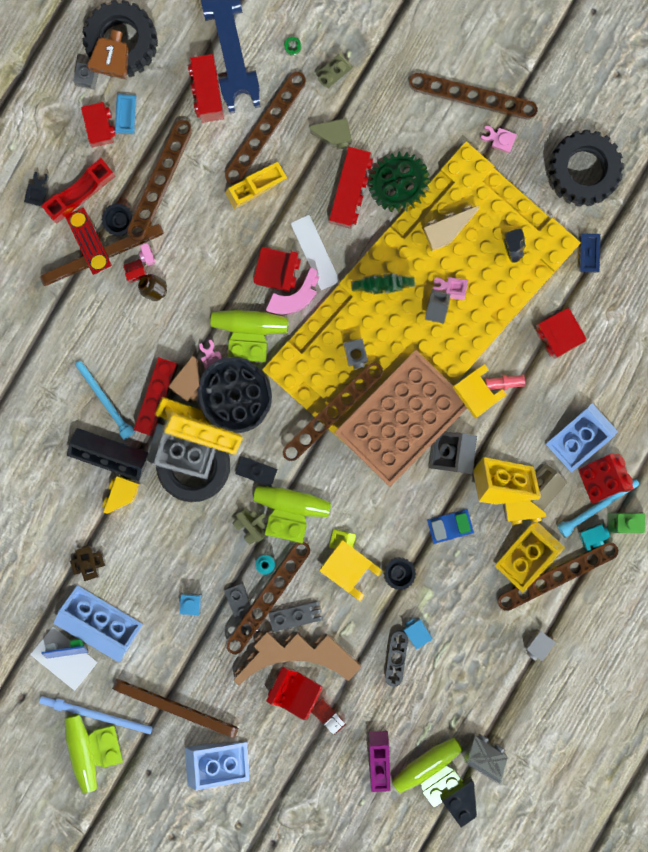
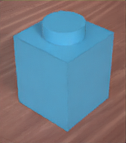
(190, 604)
(417, 632)

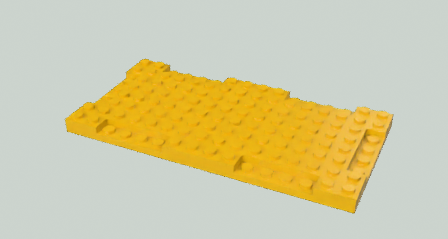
(393, 325)

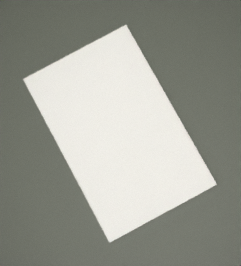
(70, 668)

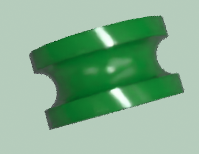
(298, 46)

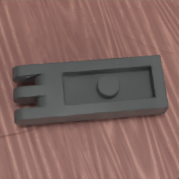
(239, 605)
(294, 616)

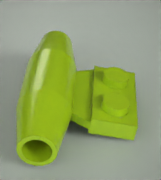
(249, 331)
(289, 511)
(90, 750)
(431, 772)

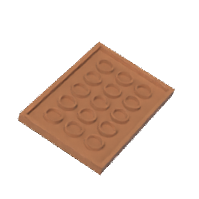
(402, 418)

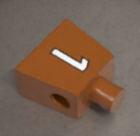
(110, 56)

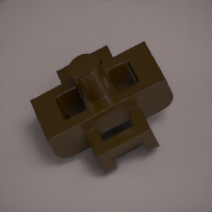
(87, 564)

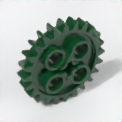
(402, 196)
(389, 283)

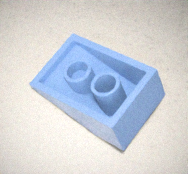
(582, 437)
(216, 764)

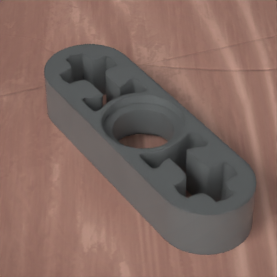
(399, 673)

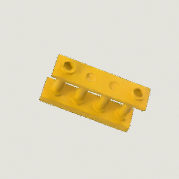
(191, 424)

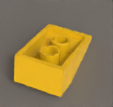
(505, 482)
(529, 556)

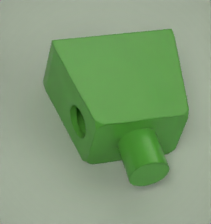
(626, 522)

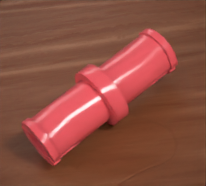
(505, 382)

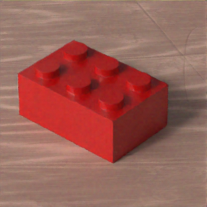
(206, 88)

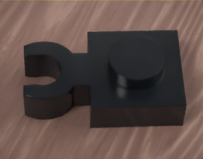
(36, 193)

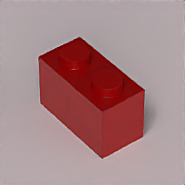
(97, 124)

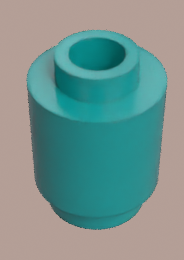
(267, 558)

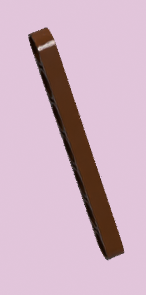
(482, 93)
(266, 119)
(161, 189)
(111, 251)
(336, 402)
(567, 575)
(266, 607)
(175, 708)

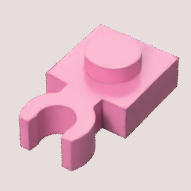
(502, 140)
(147, 255)
(454, 286)
(210, 357)

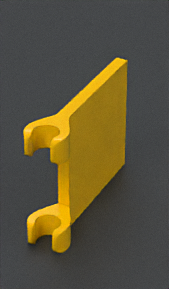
(476, 394)
(346, 567)

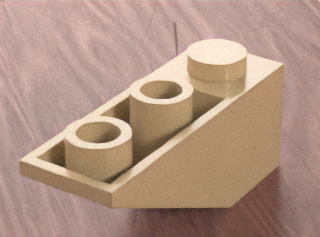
(444, 232)

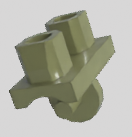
(333, 70)
(252, 523)

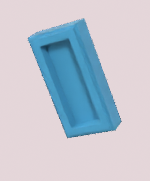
(125, 114)

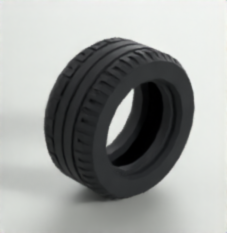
(203, 492)

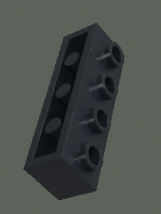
(88, 446)

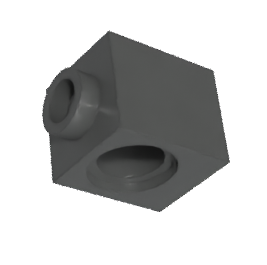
(84, 77)
(437, 306)
(352, 345)

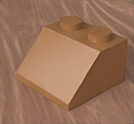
(187, 381)

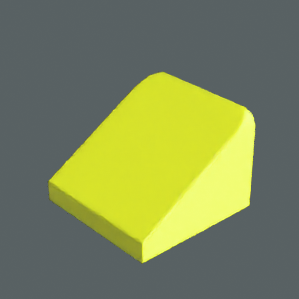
(338, 535)

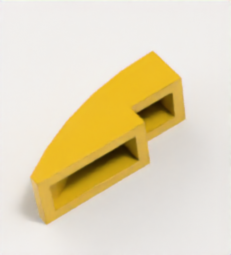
(255, 185)

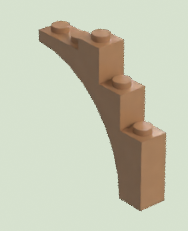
(297, 648)

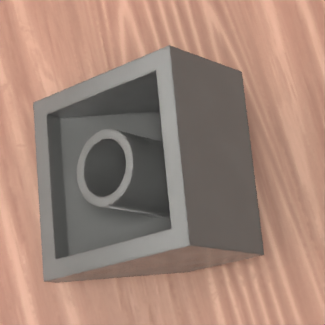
(453, 452)

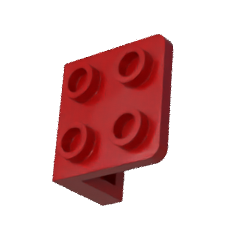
(277, 269)
(560, 333)
(606, 477)
(294, 693)

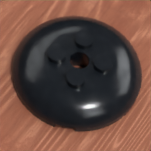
(251, 392)

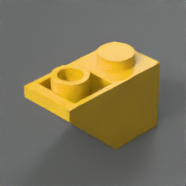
(122, 493)
(522, 510)

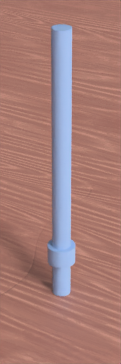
(60, 705)

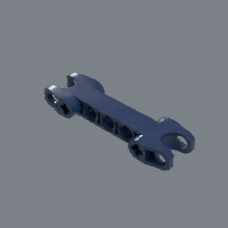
(237, 79)

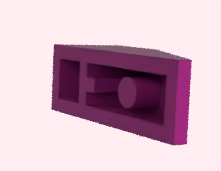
(379, 761)

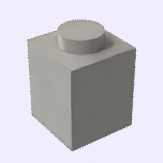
(539, 646)

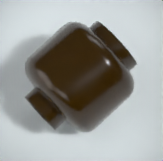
(152, 287)

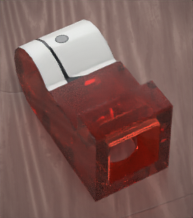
(328, 716)

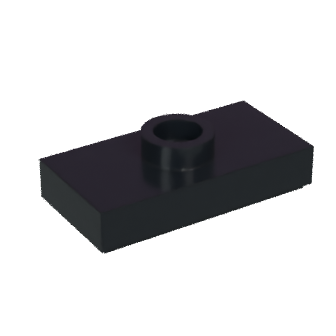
(256, 471)

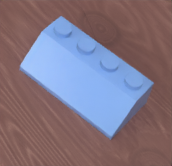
(97, 623)

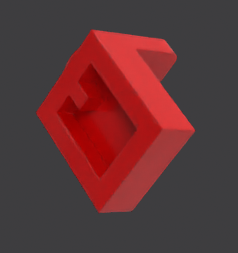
(134, 270)

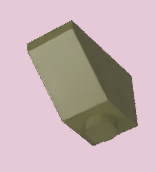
(333, 133)

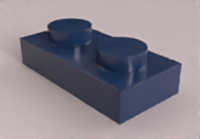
(589, 253)

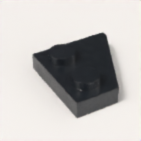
(461, 802)

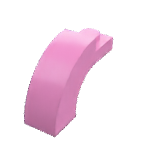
(292, 304)

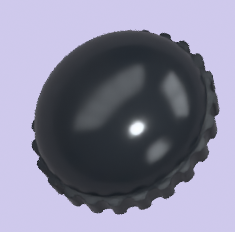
(117, 219)
(399, 573)

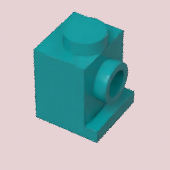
(593, 536)

